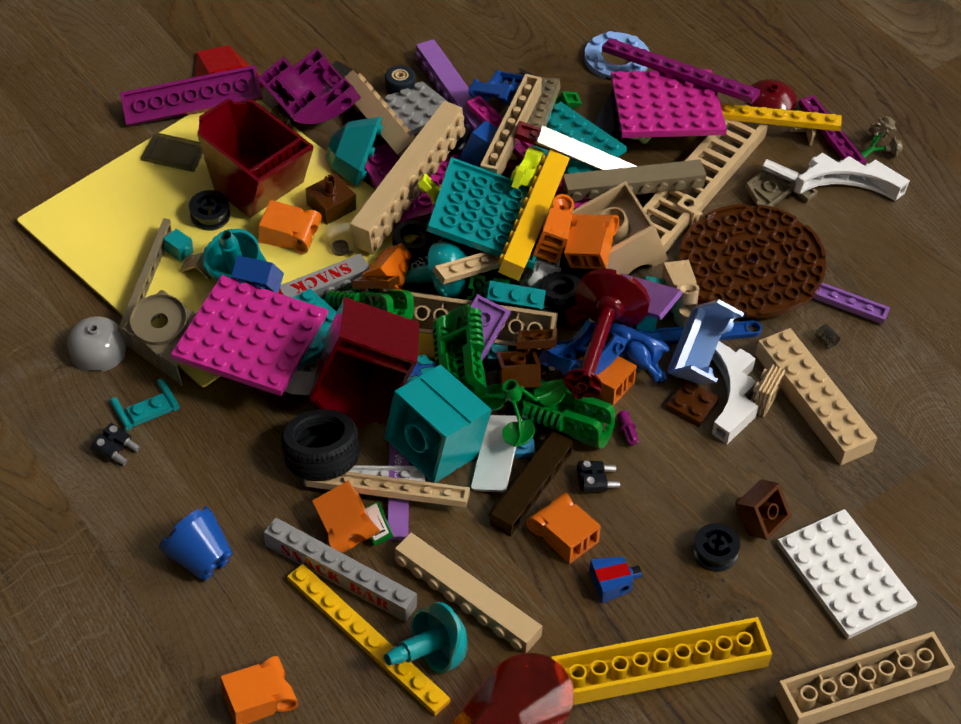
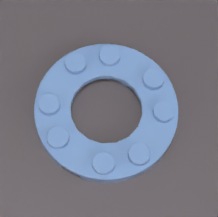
(602, 68)

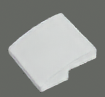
(780, 171)

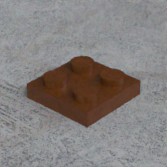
(381, 283)
(540, 338)
(692, 403)

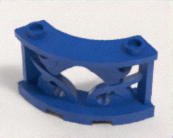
(496, 87)
(564, 356)

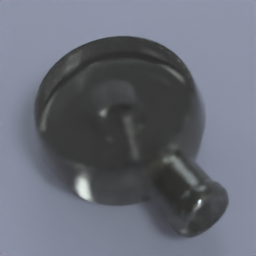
(341, 248)

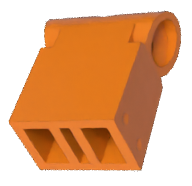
(288, 226)
(555, 229)
(590, 240)
(616, 380)
(345, 517)
(565, 528)
(258, 692)

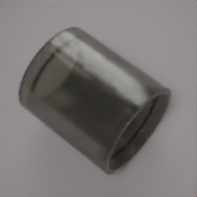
(827, 336)

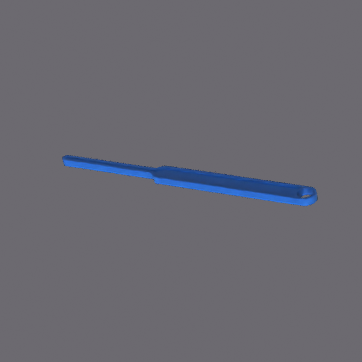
(673, 334)

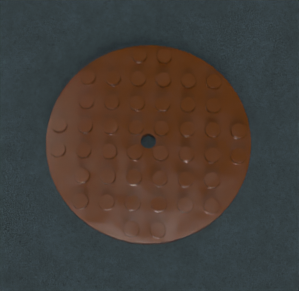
(786, 253)

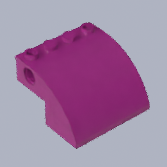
(309, 89)

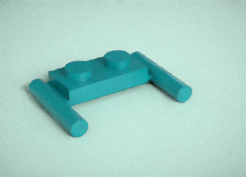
(147, 409)

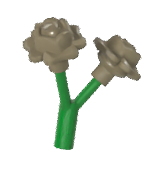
(880, 131)

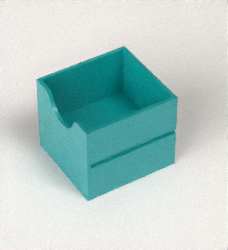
(437, 423)

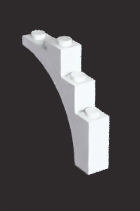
(872, 176)
(739, 409)

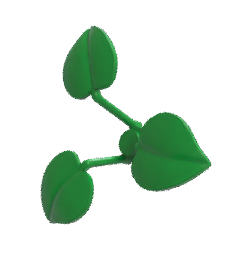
(521, 432)

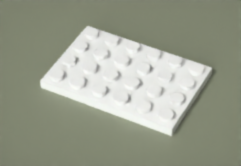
(846, 574)

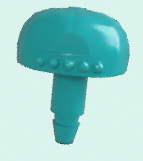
(222, 251)
(440, 253)
(436, 637)

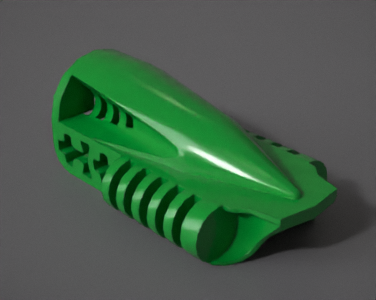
(386, 301)
(459, 346)
(575, 417)

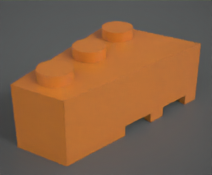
(391, 262)

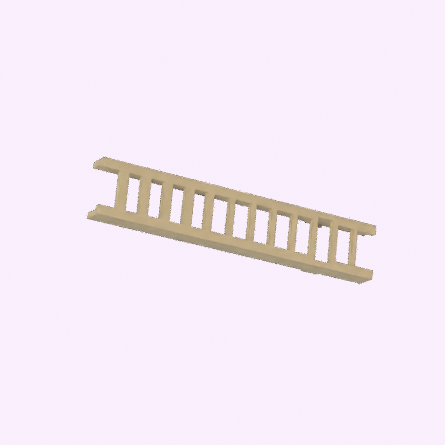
(714, 185)

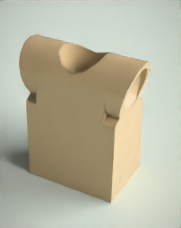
(681, 276)

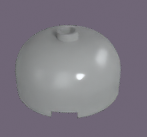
(96, 344)

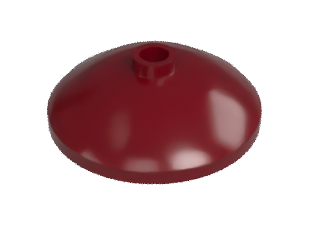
(774, 95)

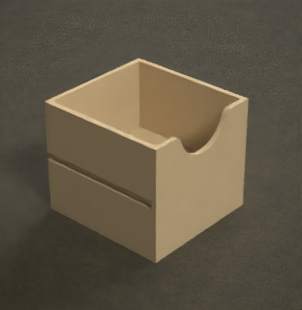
(636, 237)

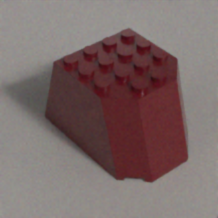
(251, 154)
(364, 362)

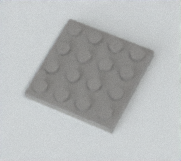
(414, 105)

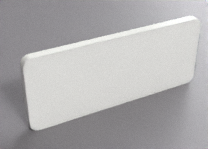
(494, 458)

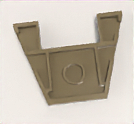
(771, 189)

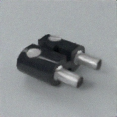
(111, 442)
(593, 477)

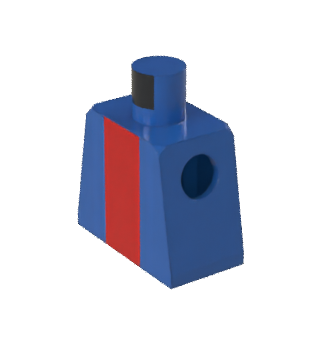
(613, 577)

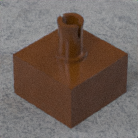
(331, 198)
(520, 366)
(763, 509)

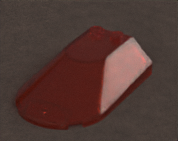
(522, 691)

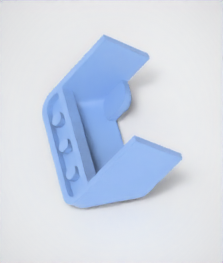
(700, 340)

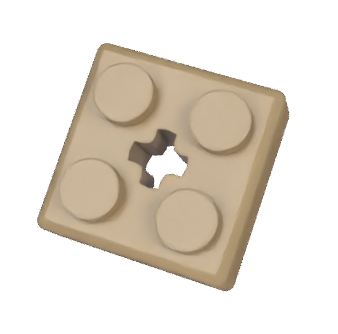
(767, 389)

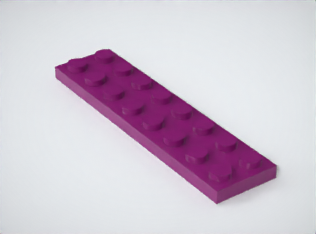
(189, 95)

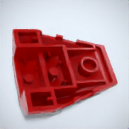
(218, 60)

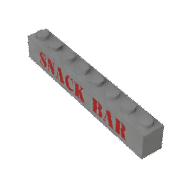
(334, 277)
(341, 569)

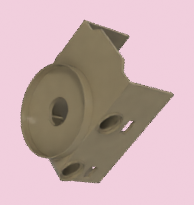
(158, 343)

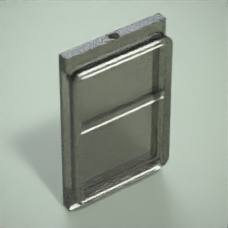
(173, 152)

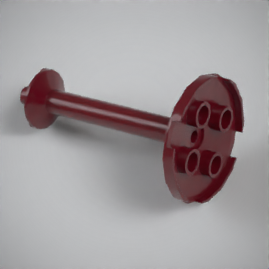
(606, 300)

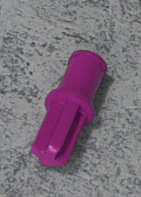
(627, 427)

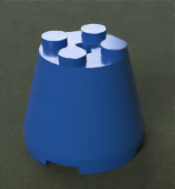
(198, 544)

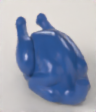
(642, 350)

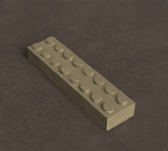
(545, 103)

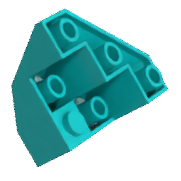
(352, 147)

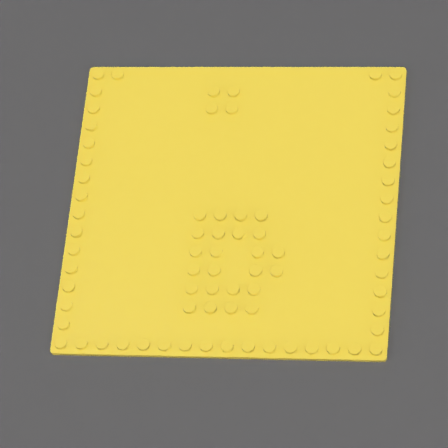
(113, 216)

